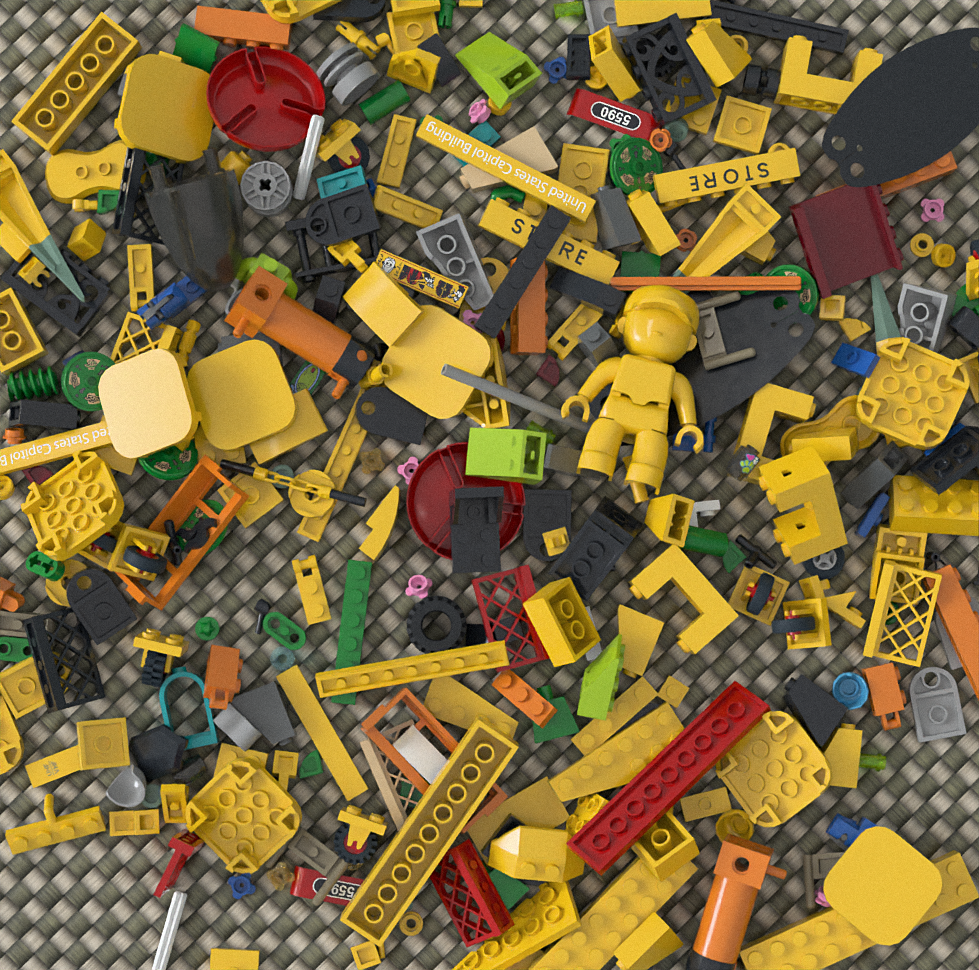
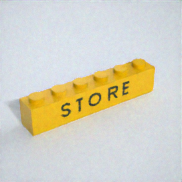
(726, 176)
(567, 253)

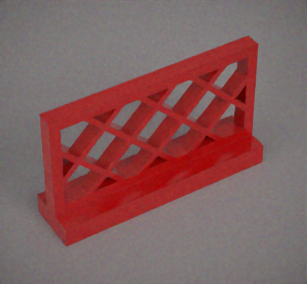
(526, 589)
(185, 846)
(479, 887)

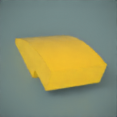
(383, 304)
(304, 428)
(383, 525)
(904, 549)

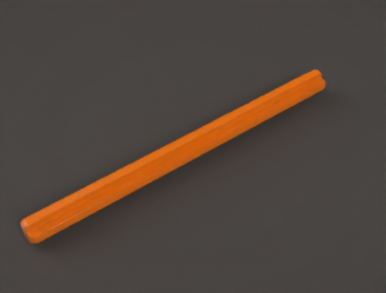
(729, 283)

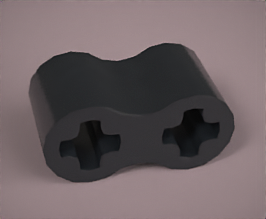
(966, 325)

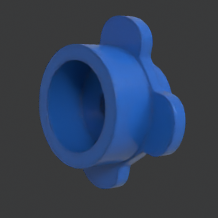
(550, 67)
(239, 891)

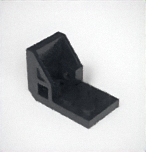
(950, 460)
(475, 529)
(596, 547)

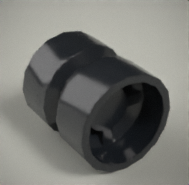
(753, 78)

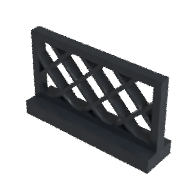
(129, 194)
(47, 668)

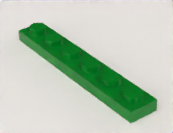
(353, 621)

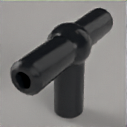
(174, 543)
(755, 553)

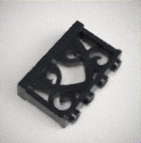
(675, 37)
(69, 314)

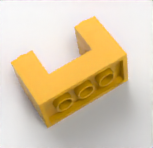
(818, 92)
(762, 406)
(805, 481)
(713, 609)

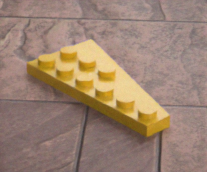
(619, 757)
(537, 923)

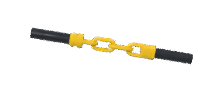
(323, 490)

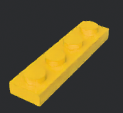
(624, 708)

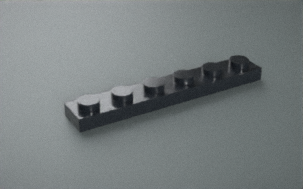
(778, 26)
(522, 272)

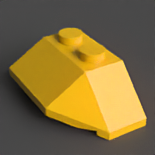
(485, 408)
(535, 855)

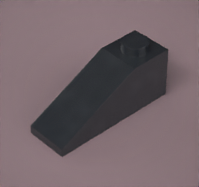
(587, 291)
(329, 298)

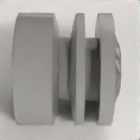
(344, 70)
(265, 202)

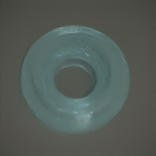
(282, 666)

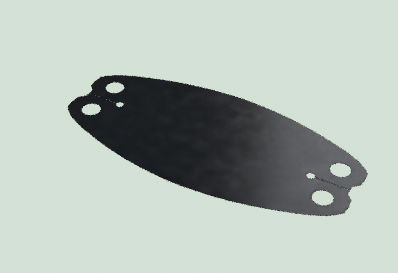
(909, 110)
(742, 326)

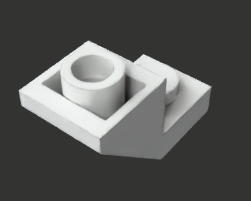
(705, 508)

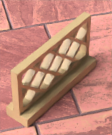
(383, 778)

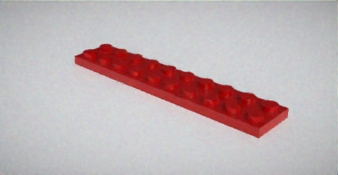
(667, 777)

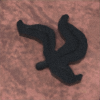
(198, 534)

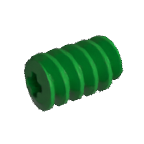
(32, 384)

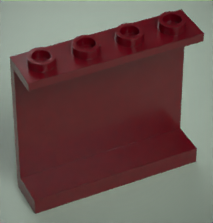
(846, 236)

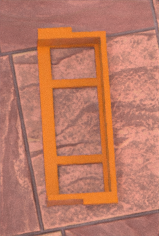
(179, 509)
(496, 795)

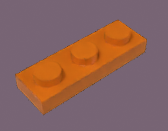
(524, 697)

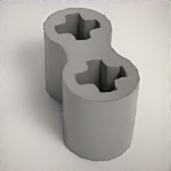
(237, 727)

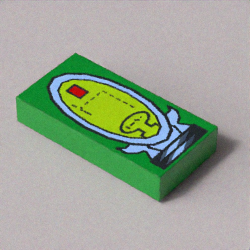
(307, 377)

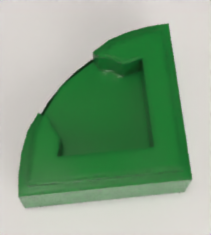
(107, 201)
(732, 557)
(311, 765)

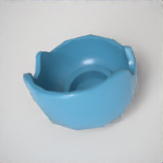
(850, 690)

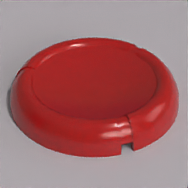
(264, 98)
(429, 498)

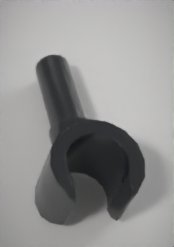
(671, 153)
(380, 347)
(263, 608)

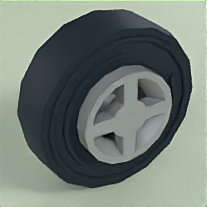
(828, 566)

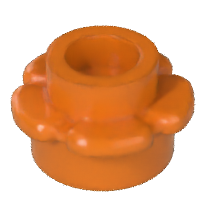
(656, 144)
(692, 238)
(14, 435)

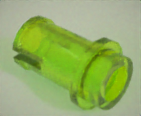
(568, 9)
(550, 436)
(872, 761)

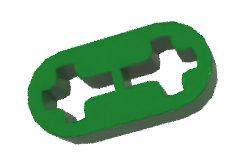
(44, 568)

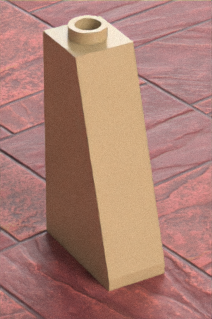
(525, 148)

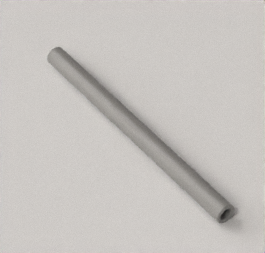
(513, 397)

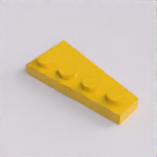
(460, 706)

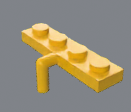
(54, 828)

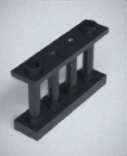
(308, 275)

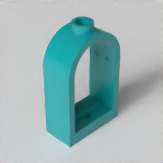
(198, 739)

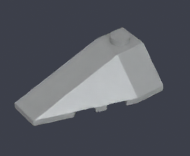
(457, 257)
(925, 315)

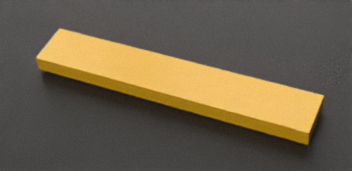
(322, 732)

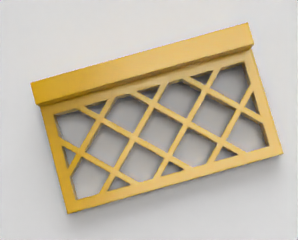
(169, 340)
(881, 607)

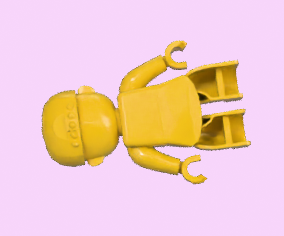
(657, 331)

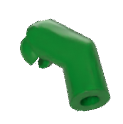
(507, 191)

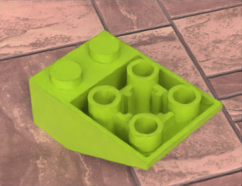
(499, 68)
(506, 454)
(601, 681)

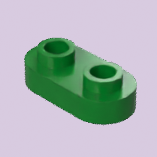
(284, 631)
(16, 649)

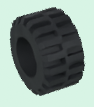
(421, 610)

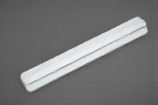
(308, 157)
(169, 931)

